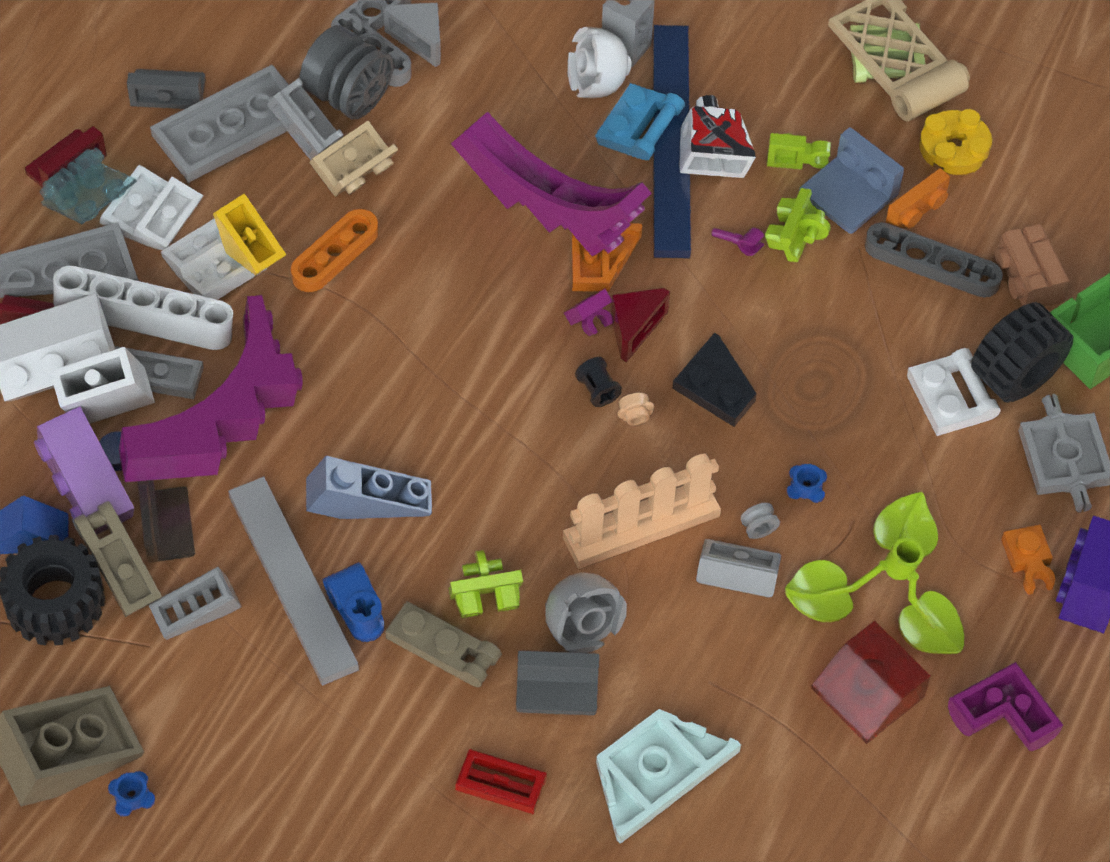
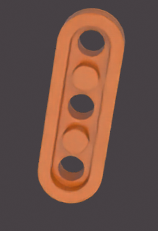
(338, 239)

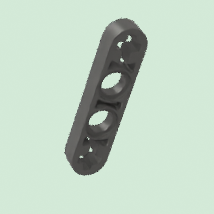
(931, 264)

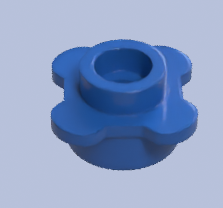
(810, 474)
(131, 782)

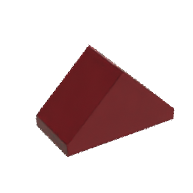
(636, 317)

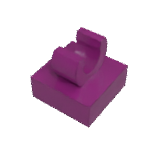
(590, 308)

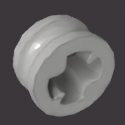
(760, 520)

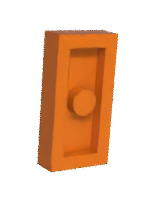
(926, 195)

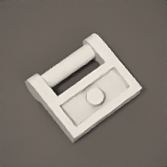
(942, 397)

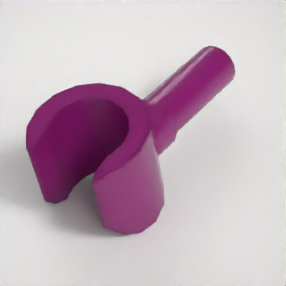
(748, 244)

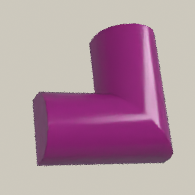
(1006, 696)

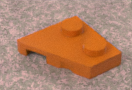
(603, 268)

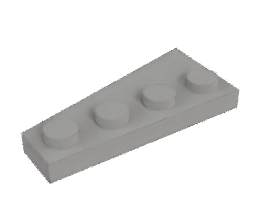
(32, 268)

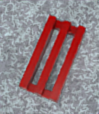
(497, 795)

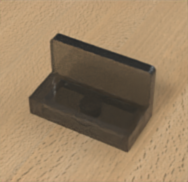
(166, 522)

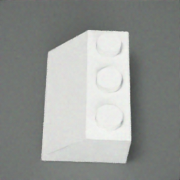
(49, 341)

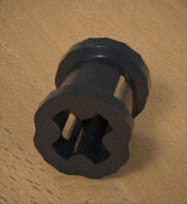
(598, 381)

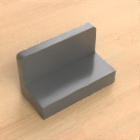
(165, 88)
(557, 683)

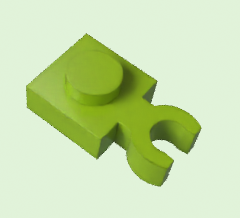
(793, 151)

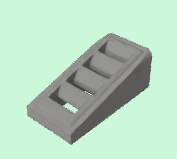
(201, 615)

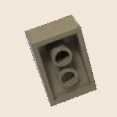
(64, 743)

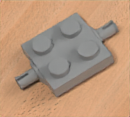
(1065, 453)

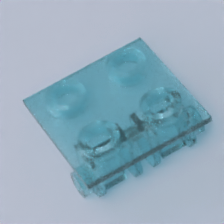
(85, 188)

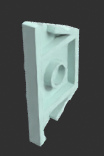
(657, 767)

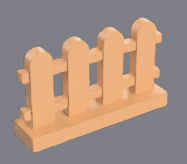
(640, 523)

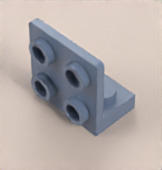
(855, 182)

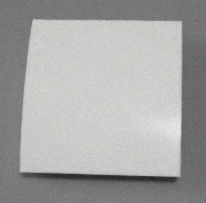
(152, 209)
(203, 263)

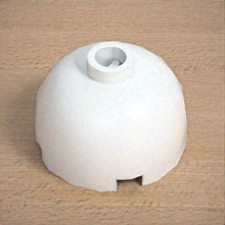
(598, 63)

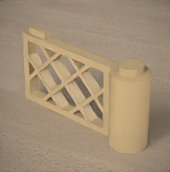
(927, 84)

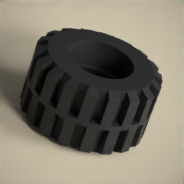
(1022, 352)
(46, 563)

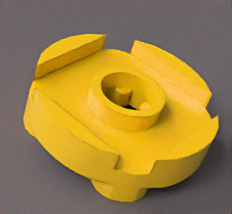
(959, 125)

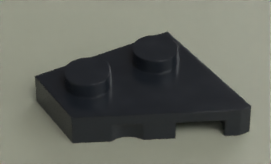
(716, 382)

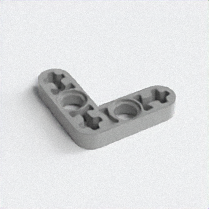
(367, 27)

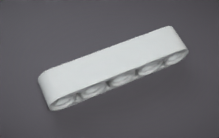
(149, 307)

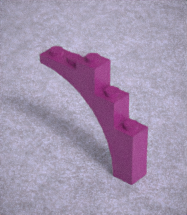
(515, 175)
(197, 438)

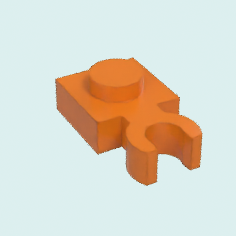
(1029, 552)

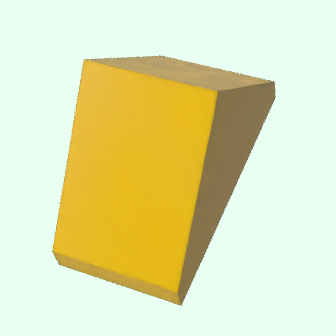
(247, 236)

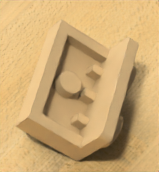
(353, 158)

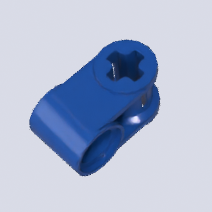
(354, 599)

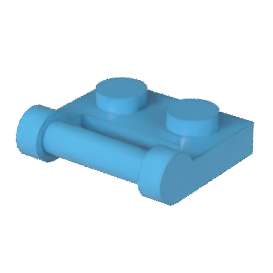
(632, 116)

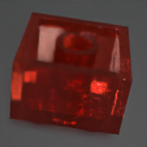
(871, 682)

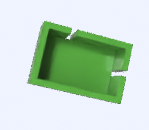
(1091, 332)

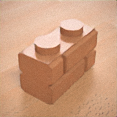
(1032, 266)

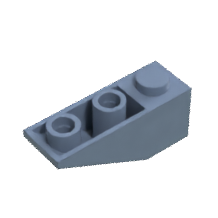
(363, 491)

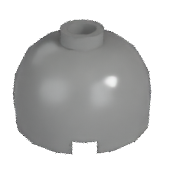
(584, 611)

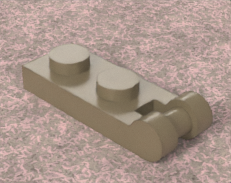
(118, 559)
(442, 644)

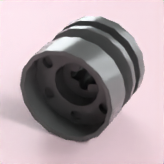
(346, 72)

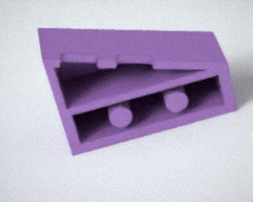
(81, 466)

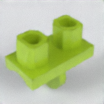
(802, 225)
(468, 591)

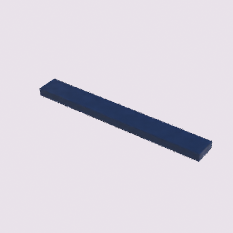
(671, 187)

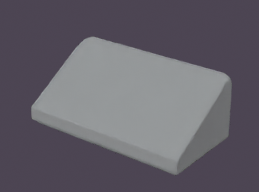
(738, 568)

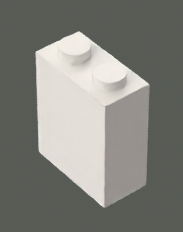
(103, 385)

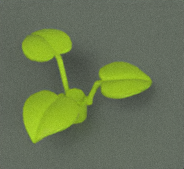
(910, 535)

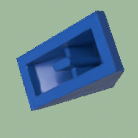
(27, 520)

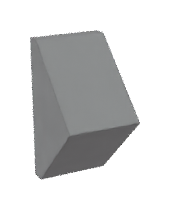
(415, 28)

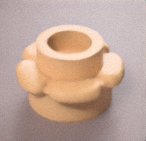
(635, 408)

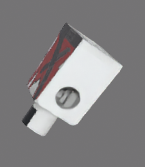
(715, 141)

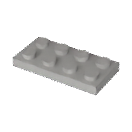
(222, 125)

